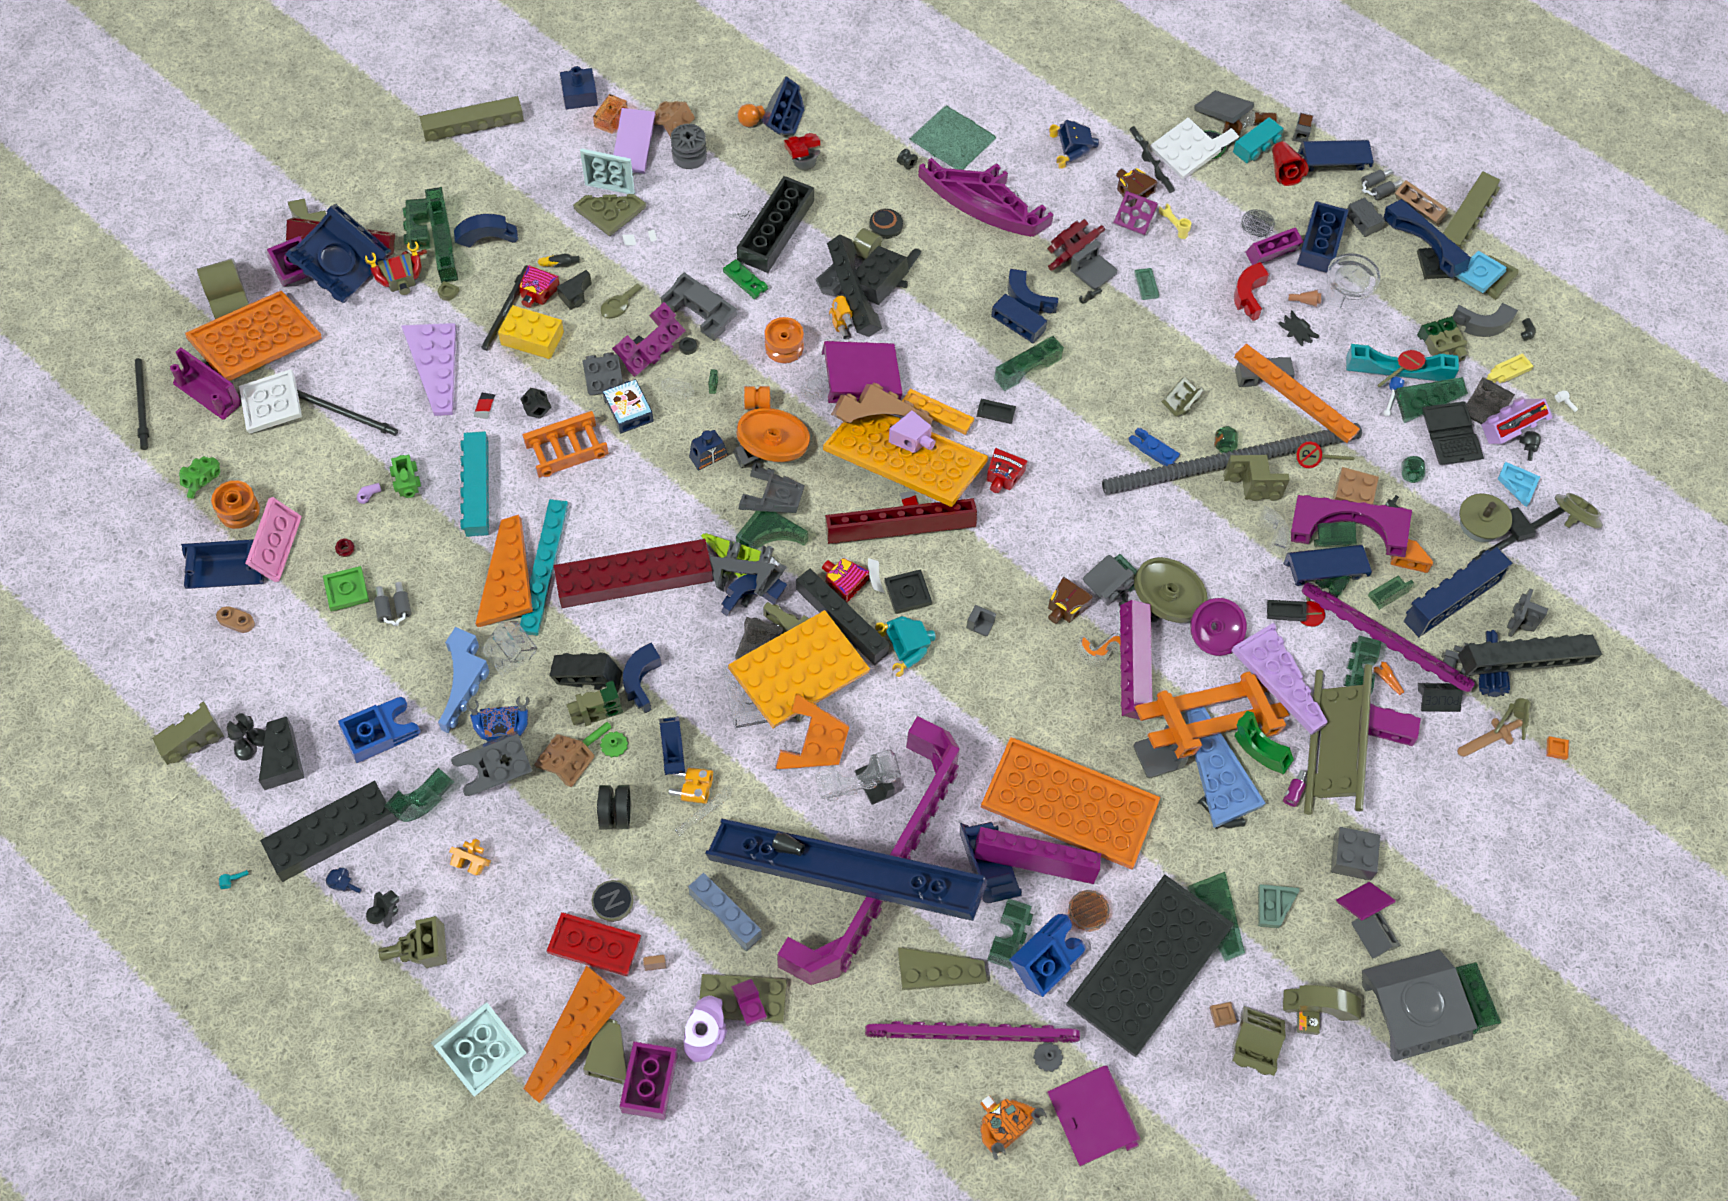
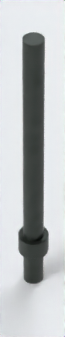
(501, 316)
(142, 431)

